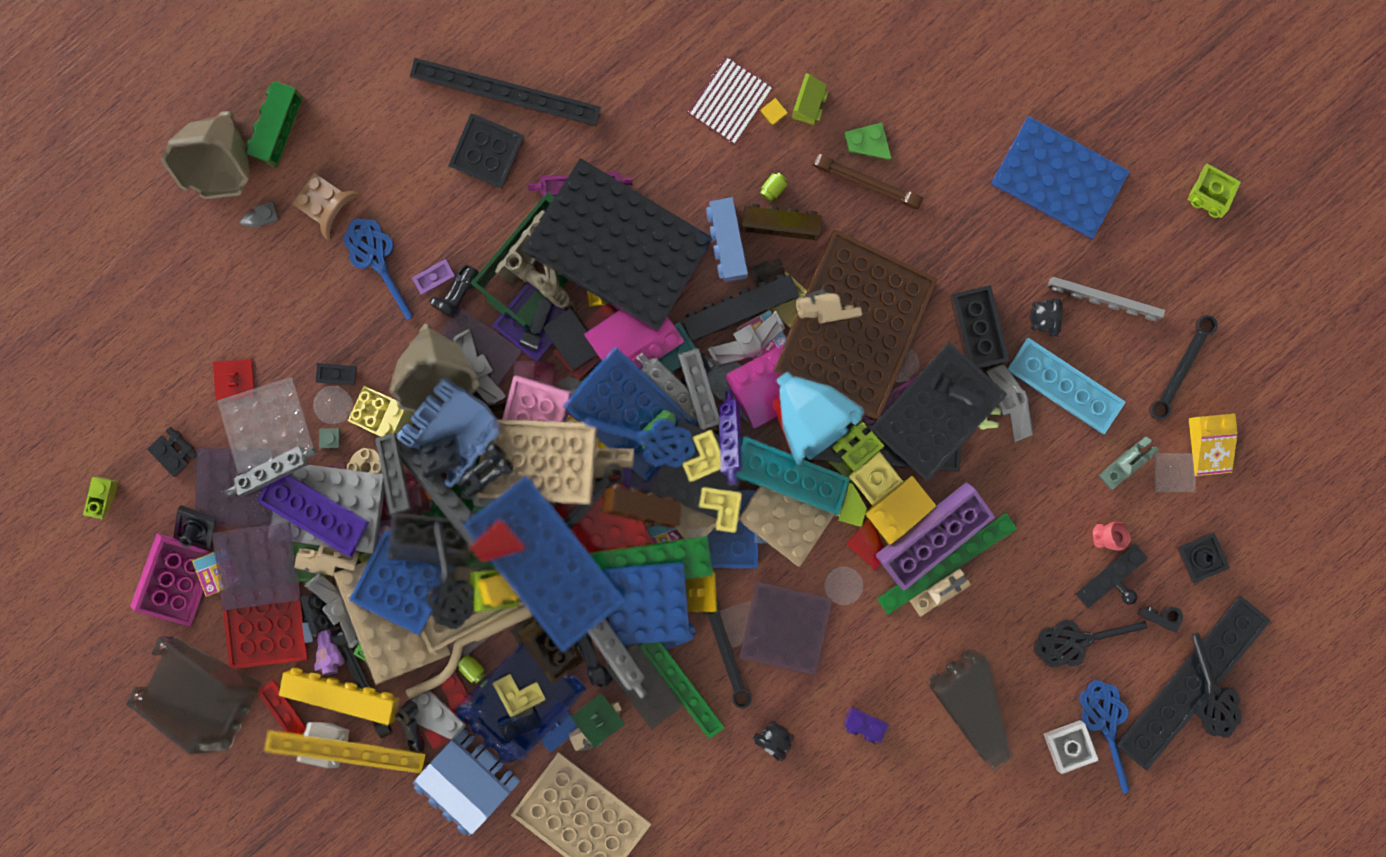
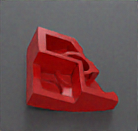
(496, 542)
(866, 543)

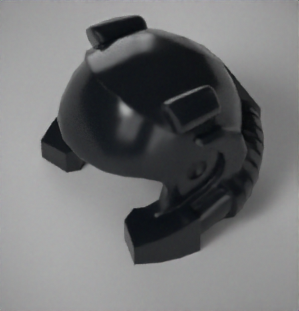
(1047, 316)
(774, 740)

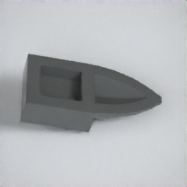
(261, 216)

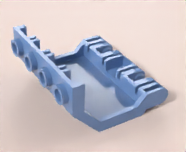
(458, 415)
(464, 785)

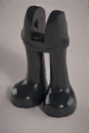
(453, 299)
(473, 476)

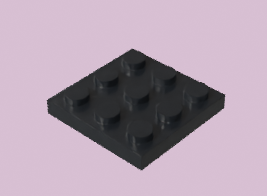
(486, 151)

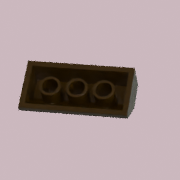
(781, 223)

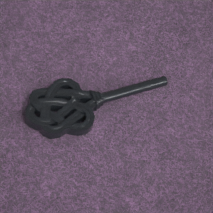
(447, 596)
(1077, 648)
(1210, 706)

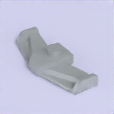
(748, 342)
(487, 389)
(1014, 403)
(335, 607)

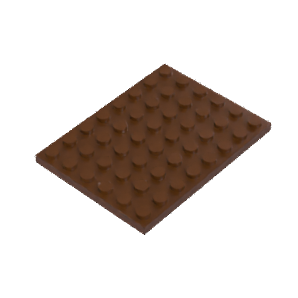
(864, 352)

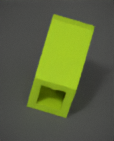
(100, 497)
(852, 508)

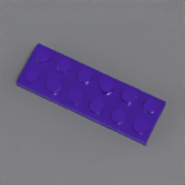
(315, 513)

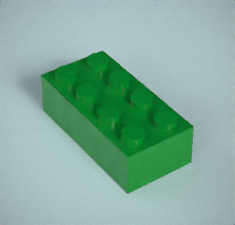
(274, 124)

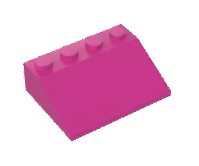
(632, 338)
(757, 387)
(170, 582)

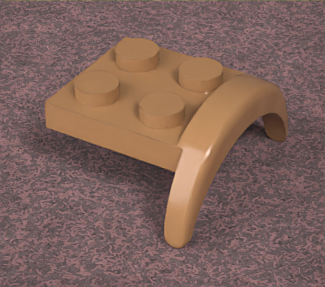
(322, 202)

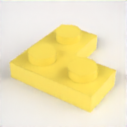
(708, 461)
(726, 503)
(515, 699)

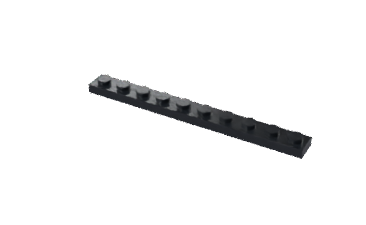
(505, 92)

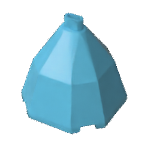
(813, 416)

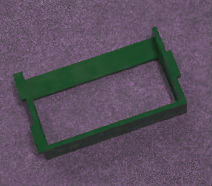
(526, 313)

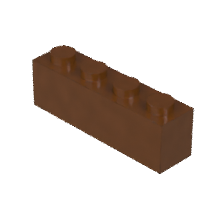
(641, 506)

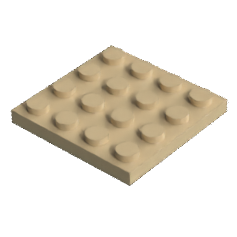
(785, 523)

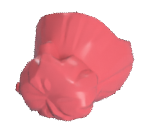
(1111, 536)

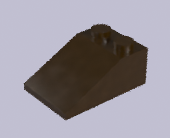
(547, 653)

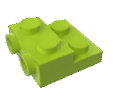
(1214, 191)

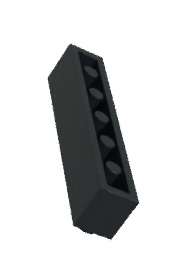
(741, 307)

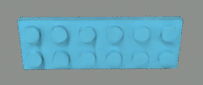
(1066, 386)

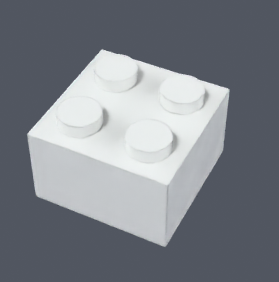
(1070, 746)

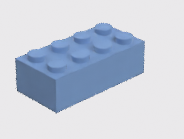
(728, 240)

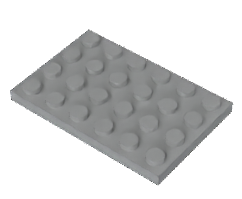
(352, 489)

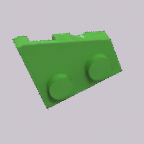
(868, 141)

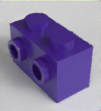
(865, 724)

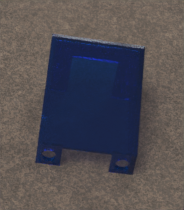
(485, 709)

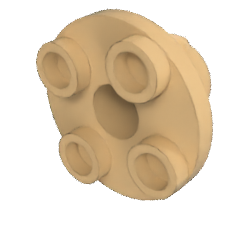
(365, 461)

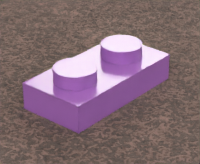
(433, 277)

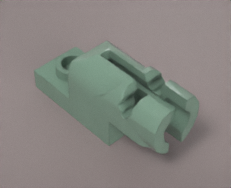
(1127, 463)

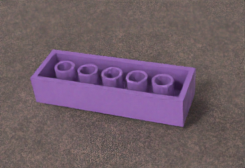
(935, 536)

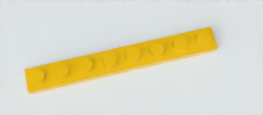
(344, 752)

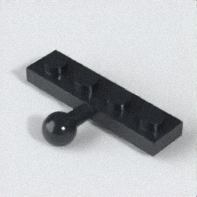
(1112, 577)

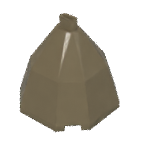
(209, 157)
(424, 366)

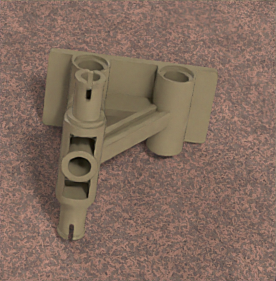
(521, 266)

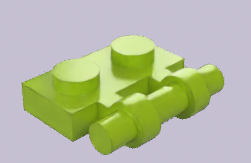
(862, 451)

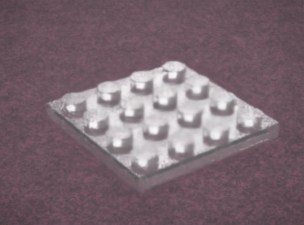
(264, 423)

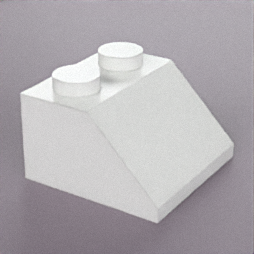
(327, 731)

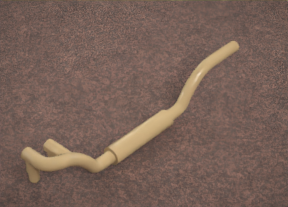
(499, 624)

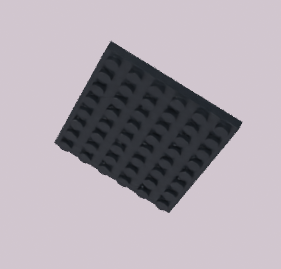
(617, 244)

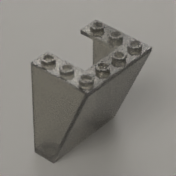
(194, 698)
(972, 702)

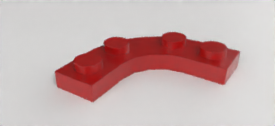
(455, 692)

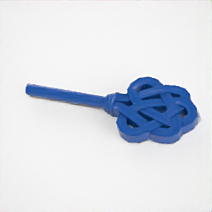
(366, 231)
(656, 433)
(1113, 719)

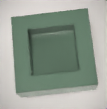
(329, 438)

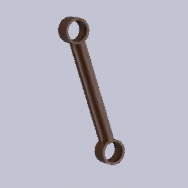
(905, 197)

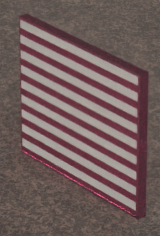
(730, 100)

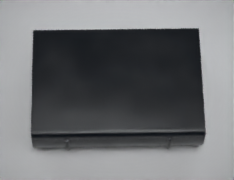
(568, 336)

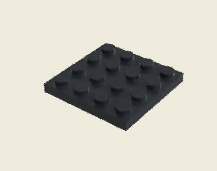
(675, 482)

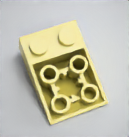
(379, 413)

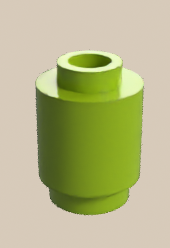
(773, 187)
(471, 669)

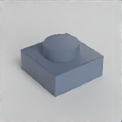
(307, 635)

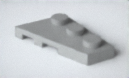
(437, 715)

